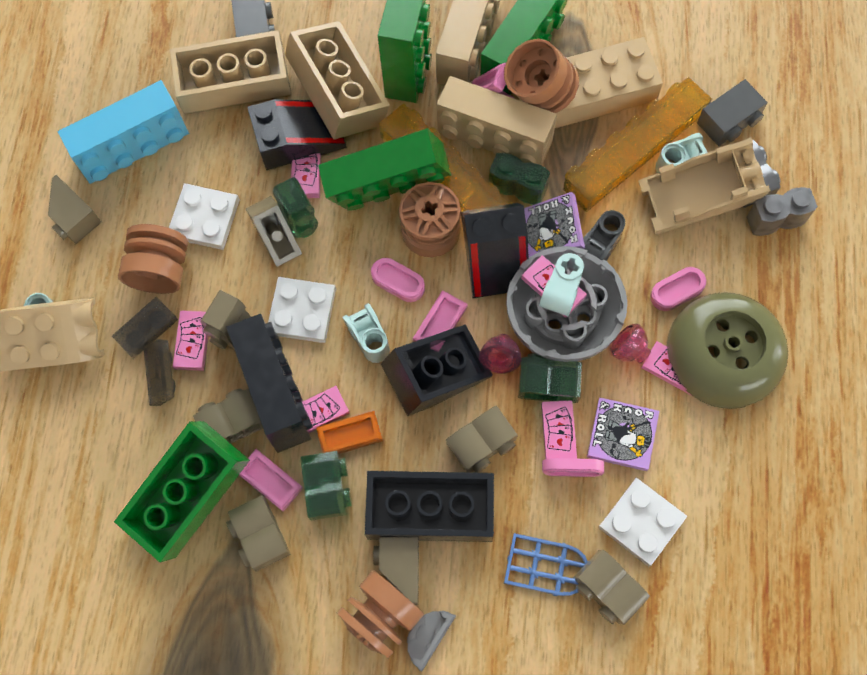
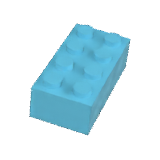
(124, 132)

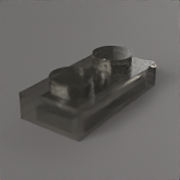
(144, 327)
(159, 372)

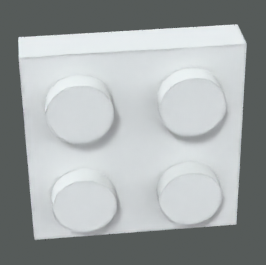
(204, 215)
(302, 309)
(642, 522)

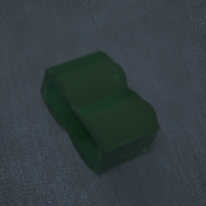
(524, 180)
(296, 208)
(549, 379)
(324, 485)

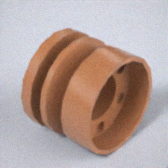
(541, 75)
(425, 233)
(153, 259)
(380, 614)

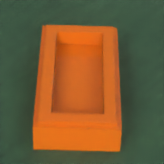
(350, 433)

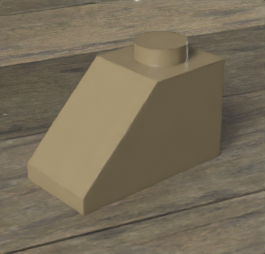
(69, 212)
(274, 230)
(400, 564)

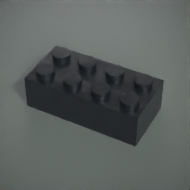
(270, 382)
(430, 505)

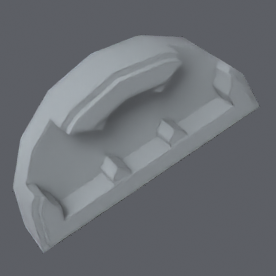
(427, 635)

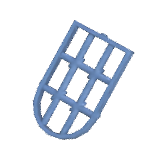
(537, 556)

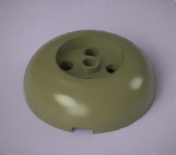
(718, 379)

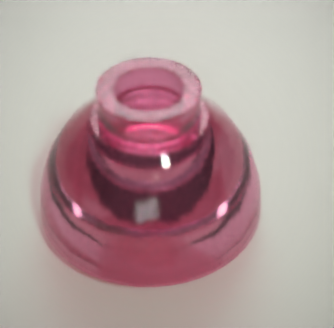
(631, 344)
(500, 354)

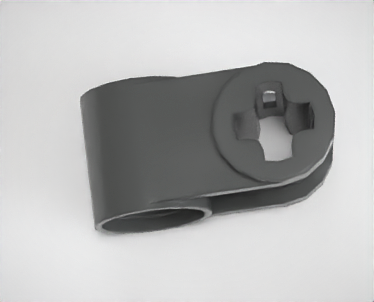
(601, 241)

